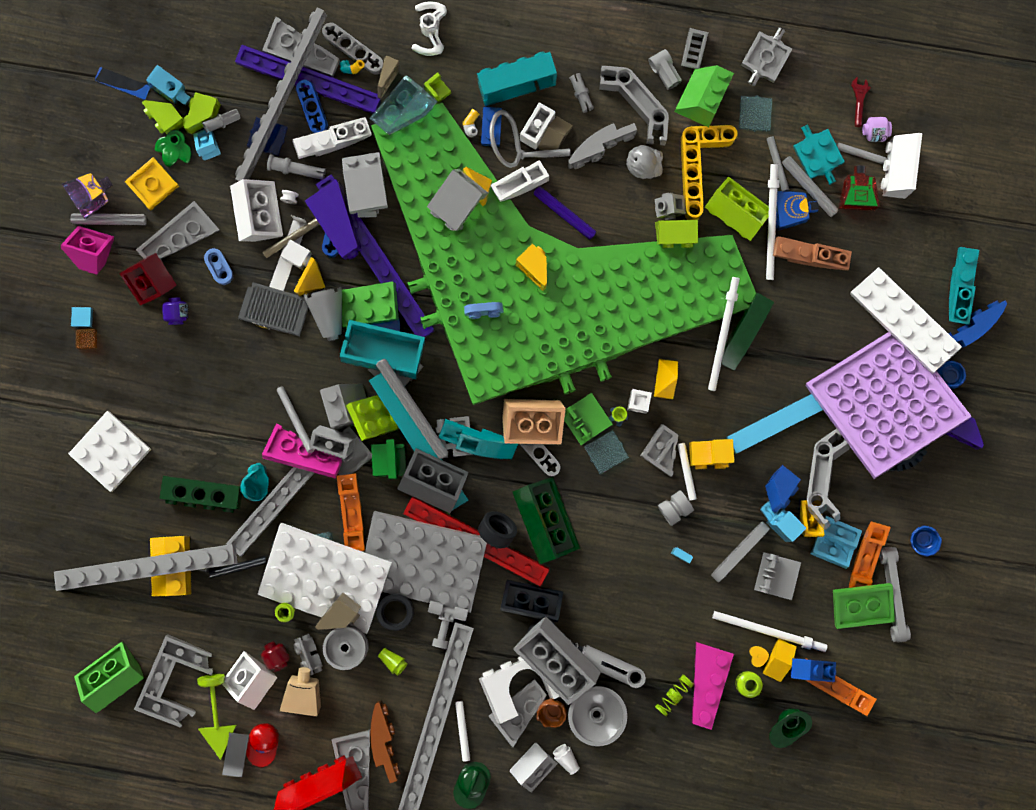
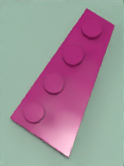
(289, 450)
(709, 681)

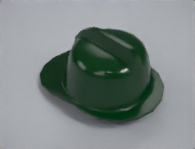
(790, 727)
(471, 785)

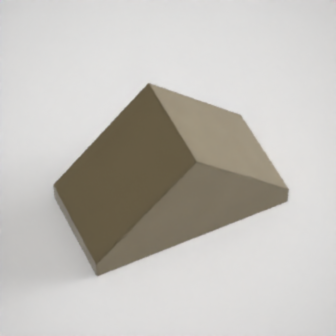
(555, 134)

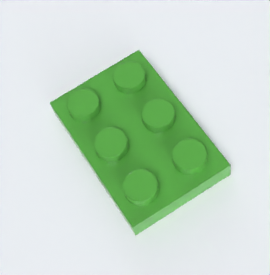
(370, 304)
(863, 605)

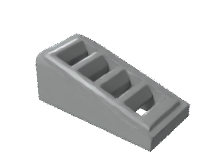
(697, 33)

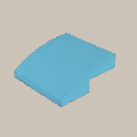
(837, 544)

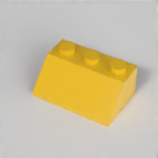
(174, 583)

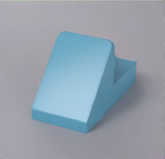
(206, 144)

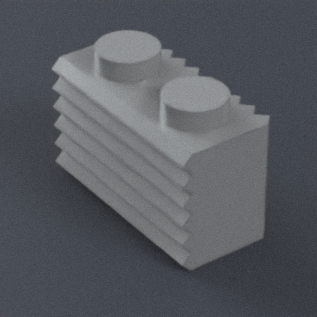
(332, 442)

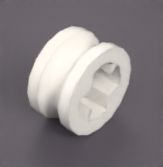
(289, 197)

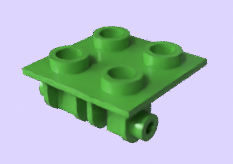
(586, 419)

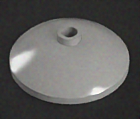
(600, 729)

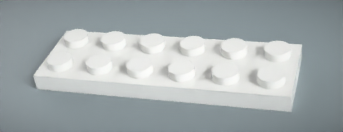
(905, 320)

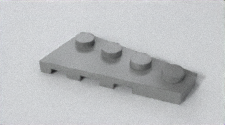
(283, 40)
(182, 231)
(358, 746)

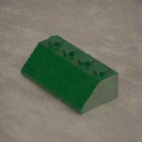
(546, 520)

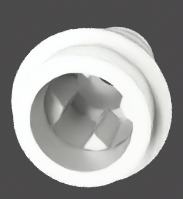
(566, 759)

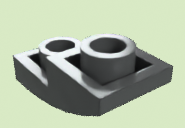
(235, 754)

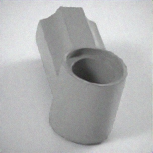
(663, 65)

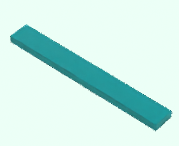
(405, 422)

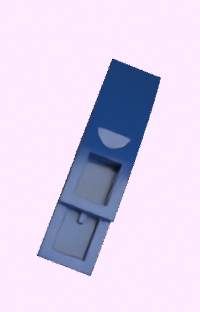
(979, 323)

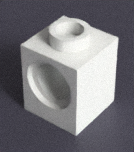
(296, 254)
(639, 401)

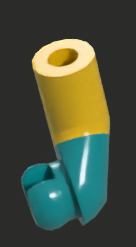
(351, 69)

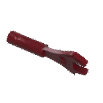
(860, 91)

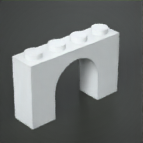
(497, 689)

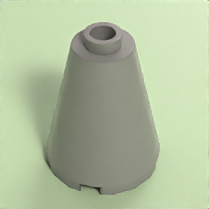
(327, 311)

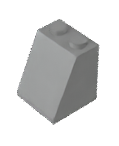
(335, 401)

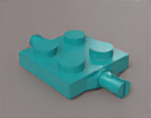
(818, 154)

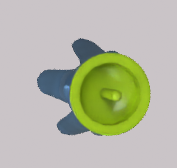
(619, 414)

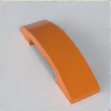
(351, 511)
(868, 554)
(847, 694)

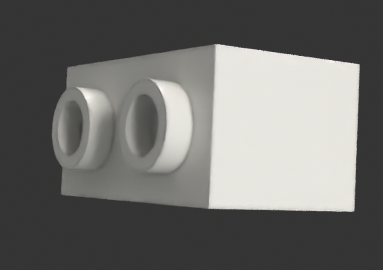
(537, 125)

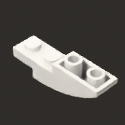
(330, 140)

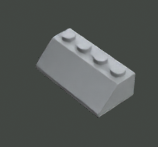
(557, 661)

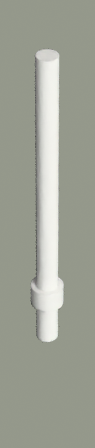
(773, 184)
(731, 297)
(806, 642)

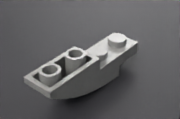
(593, 147)

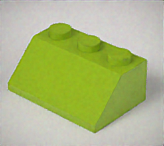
(738, 208)

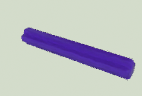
(564, 212)

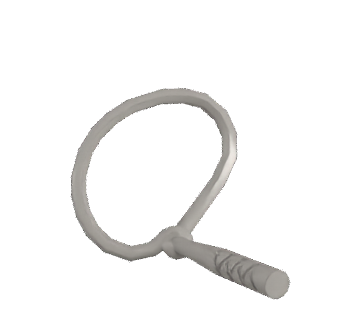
(520, 153)

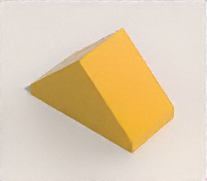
(813, 528)
(780, 660)

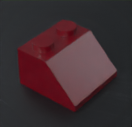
(148, 279)

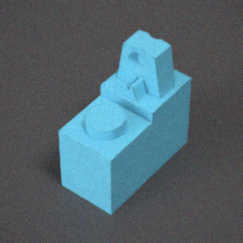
(783, 523)

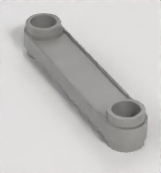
(889, 557)

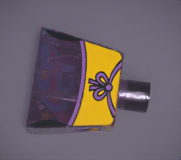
(88, 193)

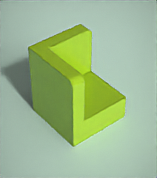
(437, 88)

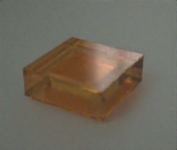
(86, 339)

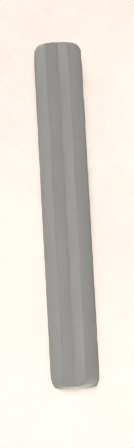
(810, 186)
(109, 219)

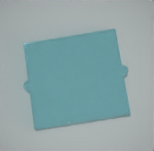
(755, 113)
(606, 452)

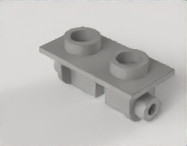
(304, 648)

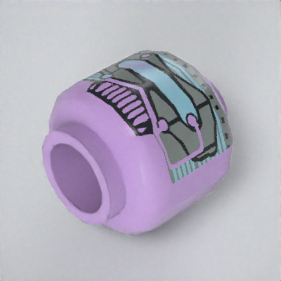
(877, 129)

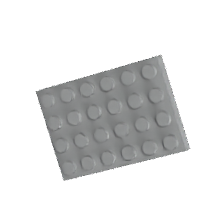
(427, 560)

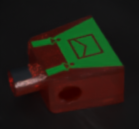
(859, 191)

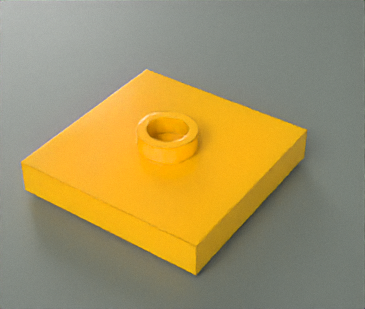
(151, 183)

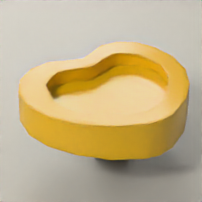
(759, 656)

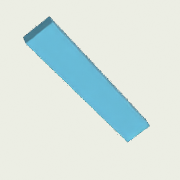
(774, 423)

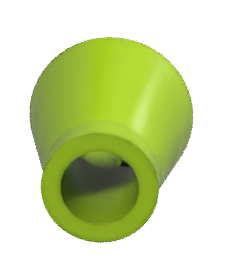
(281, 613)
(394, 662)

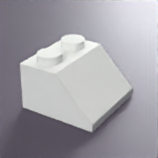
(249, 681)

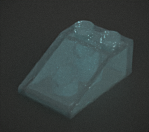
(403, 106)

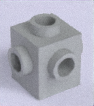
(670, 206)

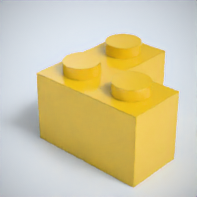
(714, 452)

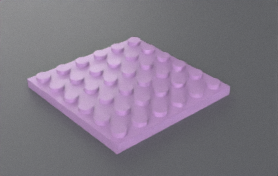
(886, 403)

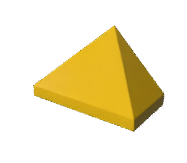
(481, 180)
(310, 280)
(666, 379)

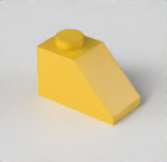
(534, 265)

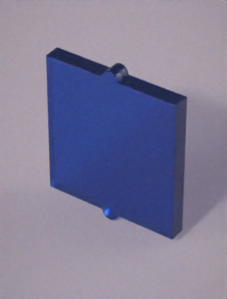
(275, 140)

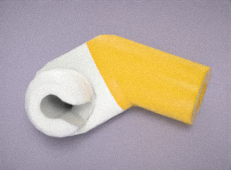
(469, 125)

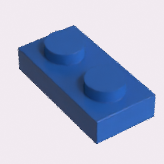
(488, 113)

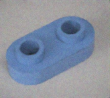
(218, 267)
(477, 310)

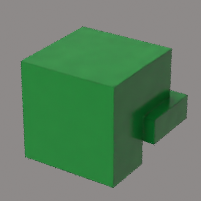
(388, 459)

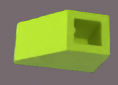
(201, 109)
(164, 114)

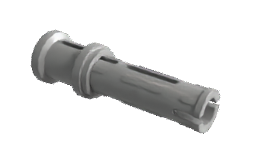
(287, 166)

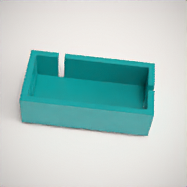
(516, 78)
(373, 343)

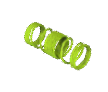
(675, 696)

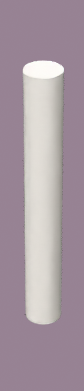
(687, 471)
(462, 731)

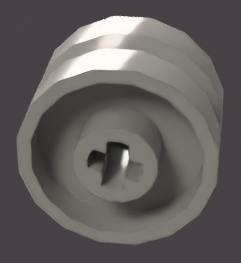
(337, 656)

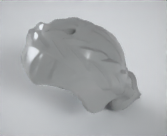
(647, 164)

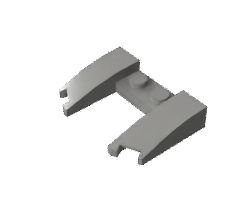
(151, 699)

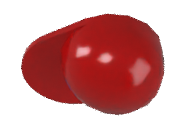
(262, 744)

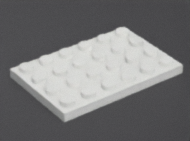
(316, 571)

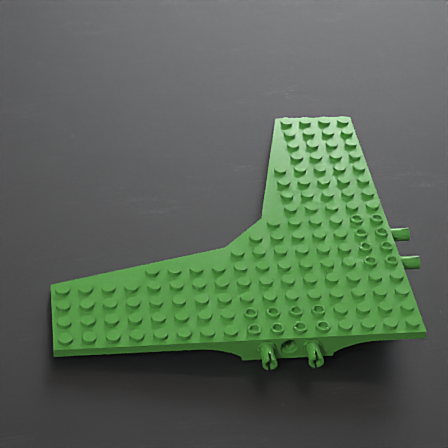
(594, 298)

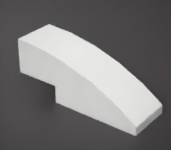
(520, 181)

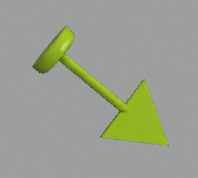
(218, 735)

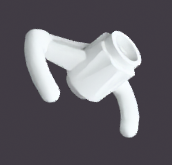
(430, 27)

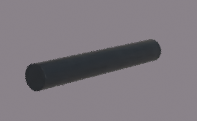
(238, 567)

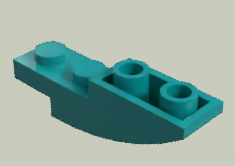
(962, 286)
(476, 442)

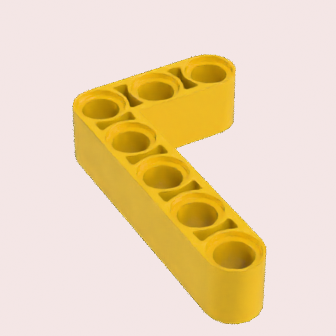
(695, 164)

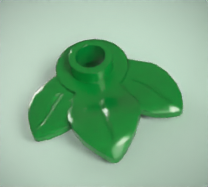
(173, 151)

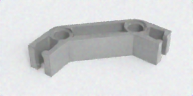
(639, 98)
(821, 477)

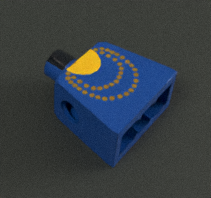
(793, 209)

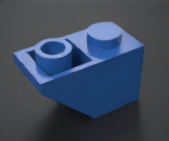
(781, 487)
(813, 670)

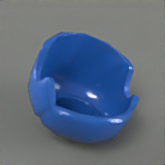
(953, 374)
(925, 541)

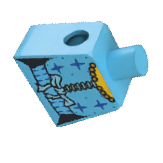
(162, 82)

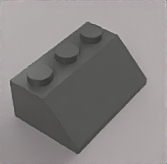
(433, 480)

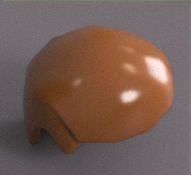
(551, 713)

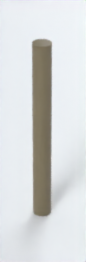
(293, 236)

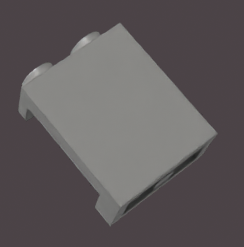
(456, 199)

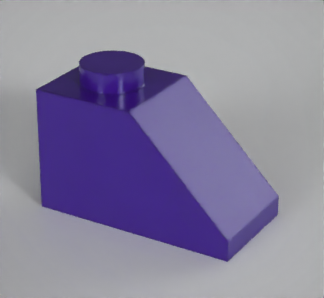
(968, 434)

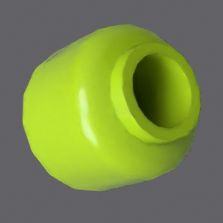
(749, 684)

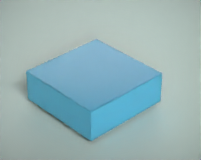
(81, 317)
(682, 555)

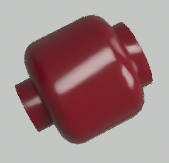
(275, 656)

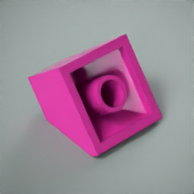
(88, 249)

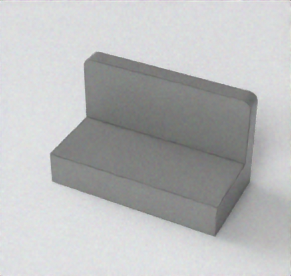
(533, 767)

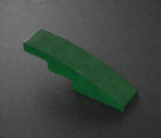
(746, 330)

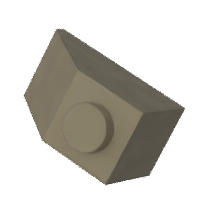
(340, 614)

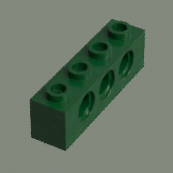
(171, 486)

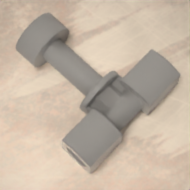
(447, 615)

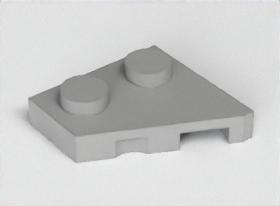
(661, 449)

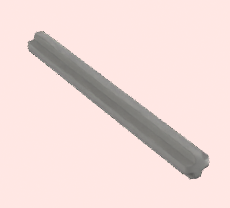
(412, 408)

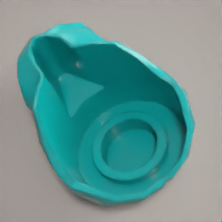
(255, 483)

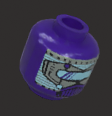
(175, 311)

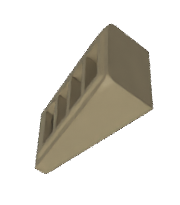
(388, 74)

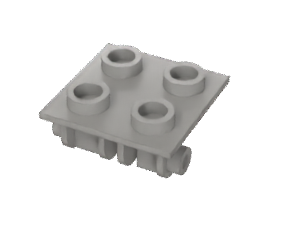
(777, 576)

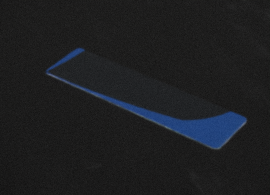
(122, 83)

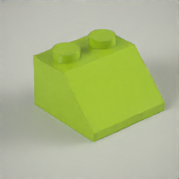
(677, 232)

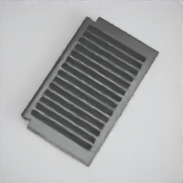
(274, 309)

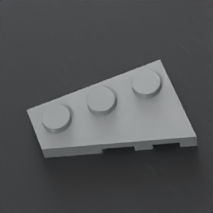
(526, 705)

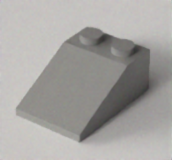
(364, 183)

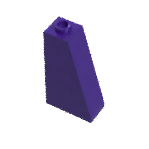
(333, 215)

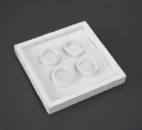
(109, 451)

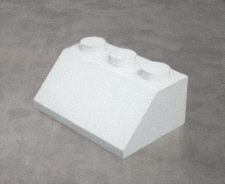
(901, 165)
(256, 210)

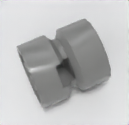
(676, 507)

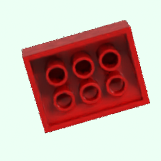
(318, 786)

